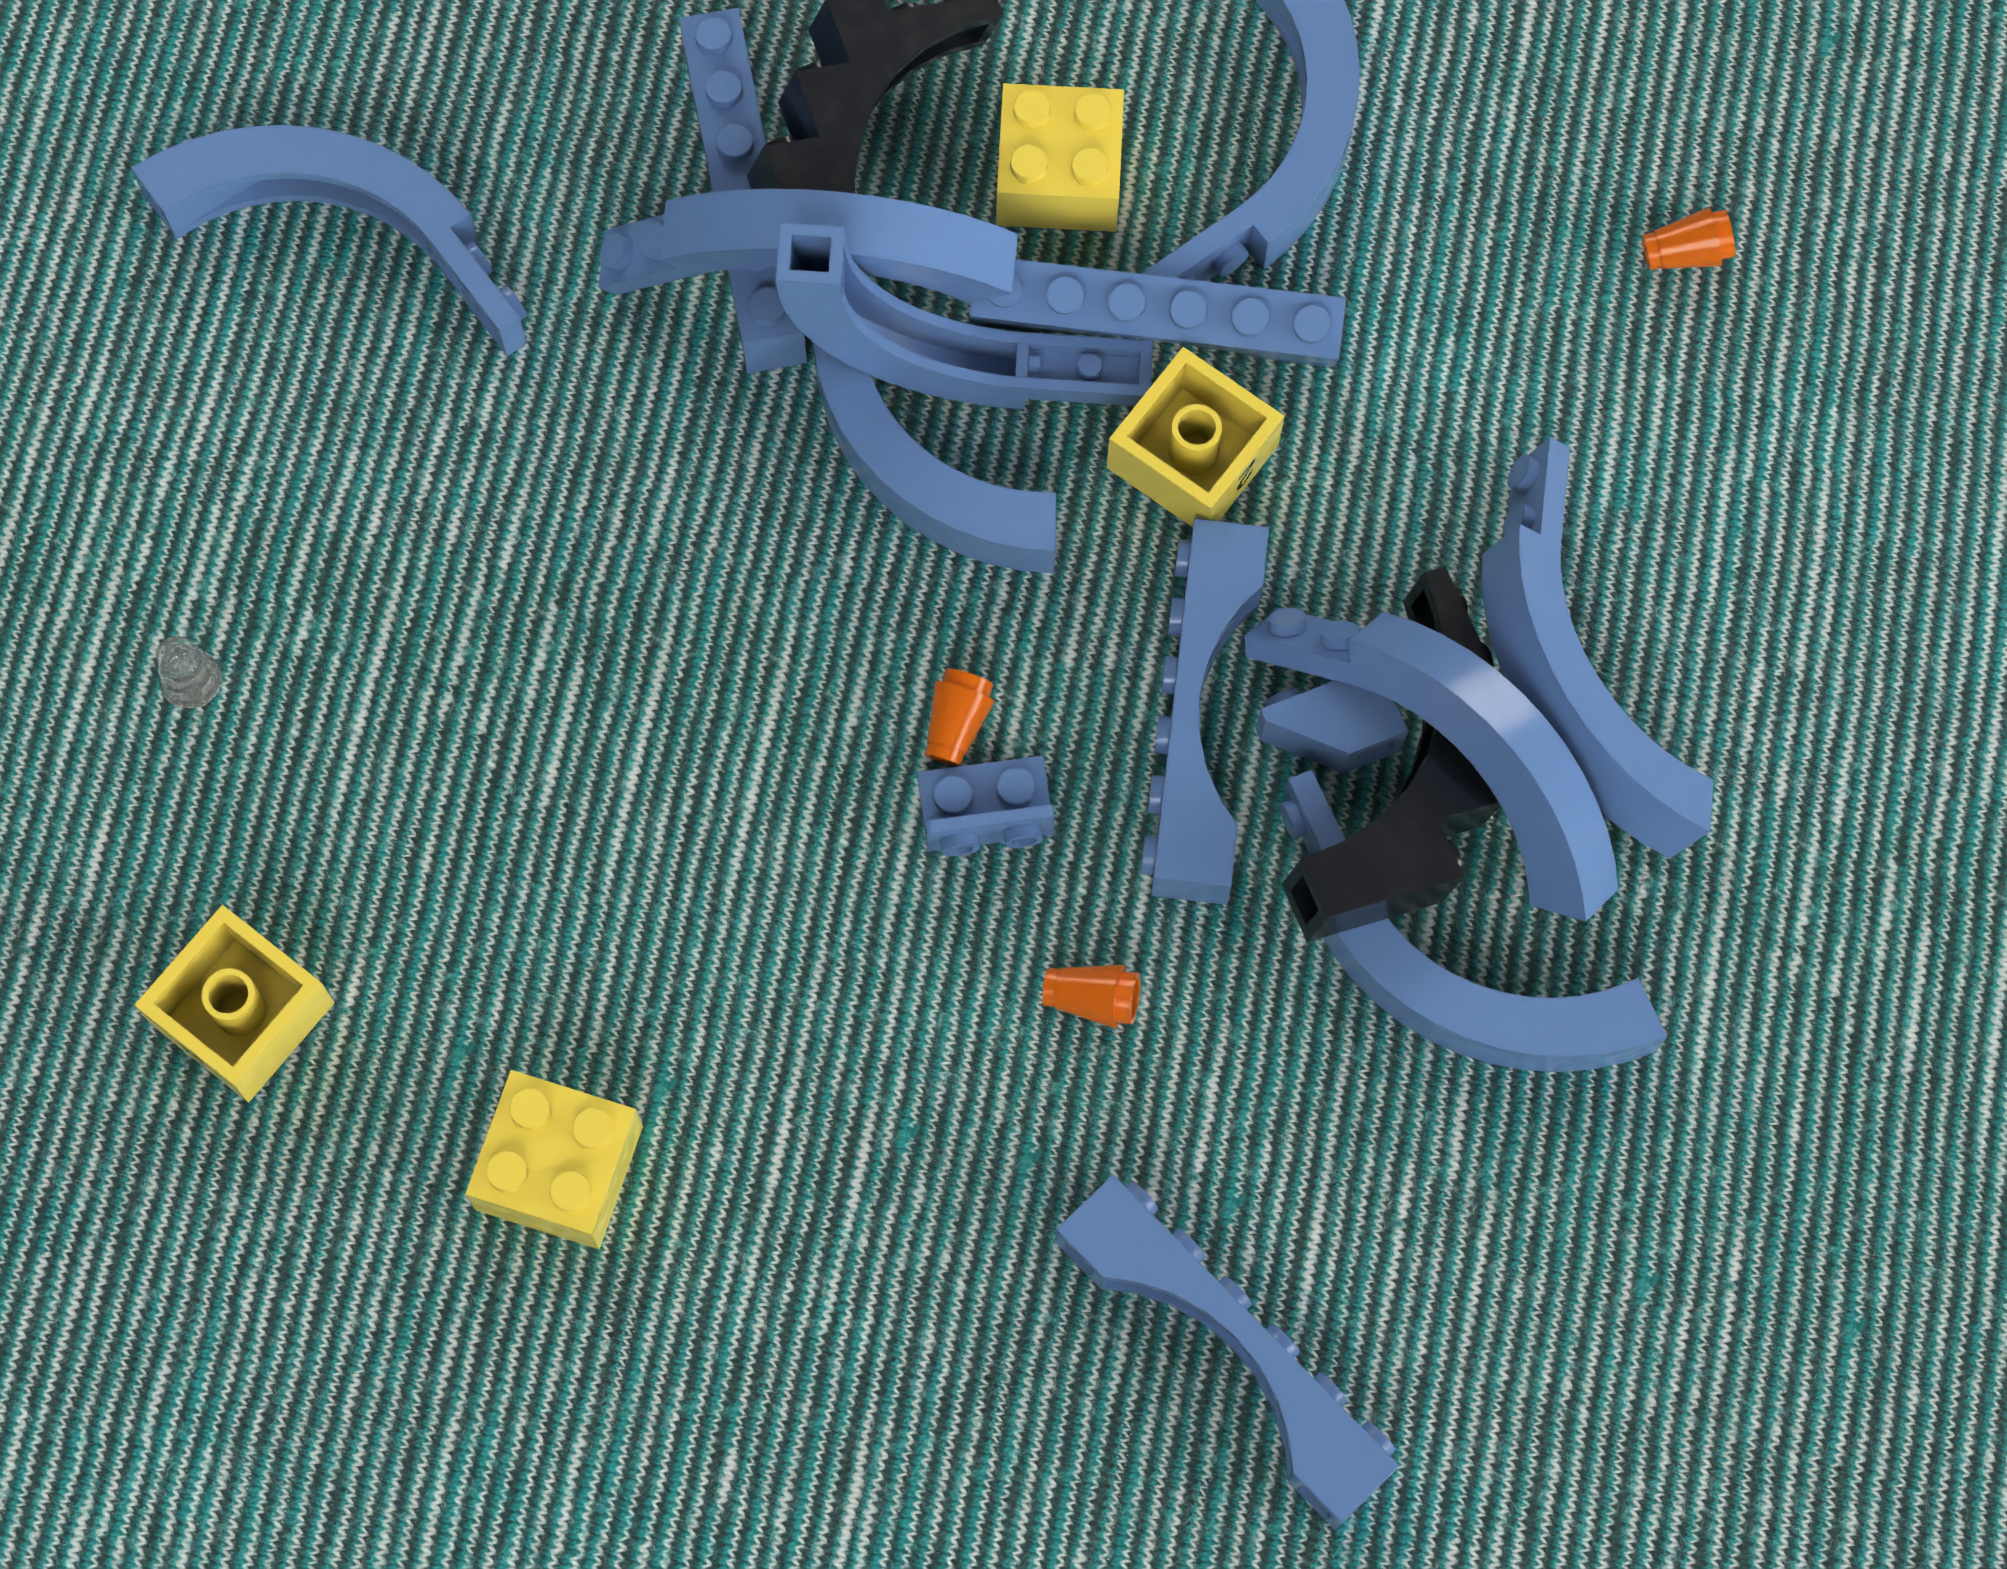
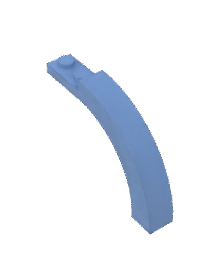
(330, 167)
(1283, 209)
(742, 227)
(937, 355)
(941, 503)
(1542, 656)
(1488, 721)
(1465, 1016)

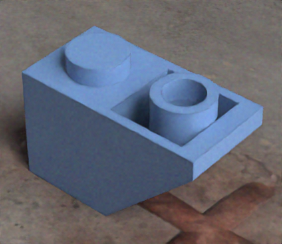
(1333, 725)

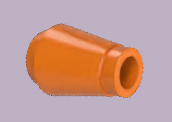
(1691, 242)
(957, 715)
(1094, 993)

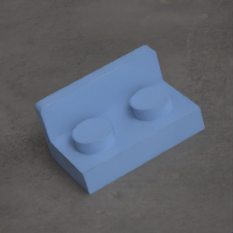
(986, 805)

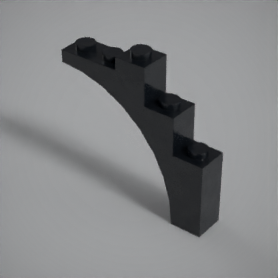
(861, 60)
(1404, 854)

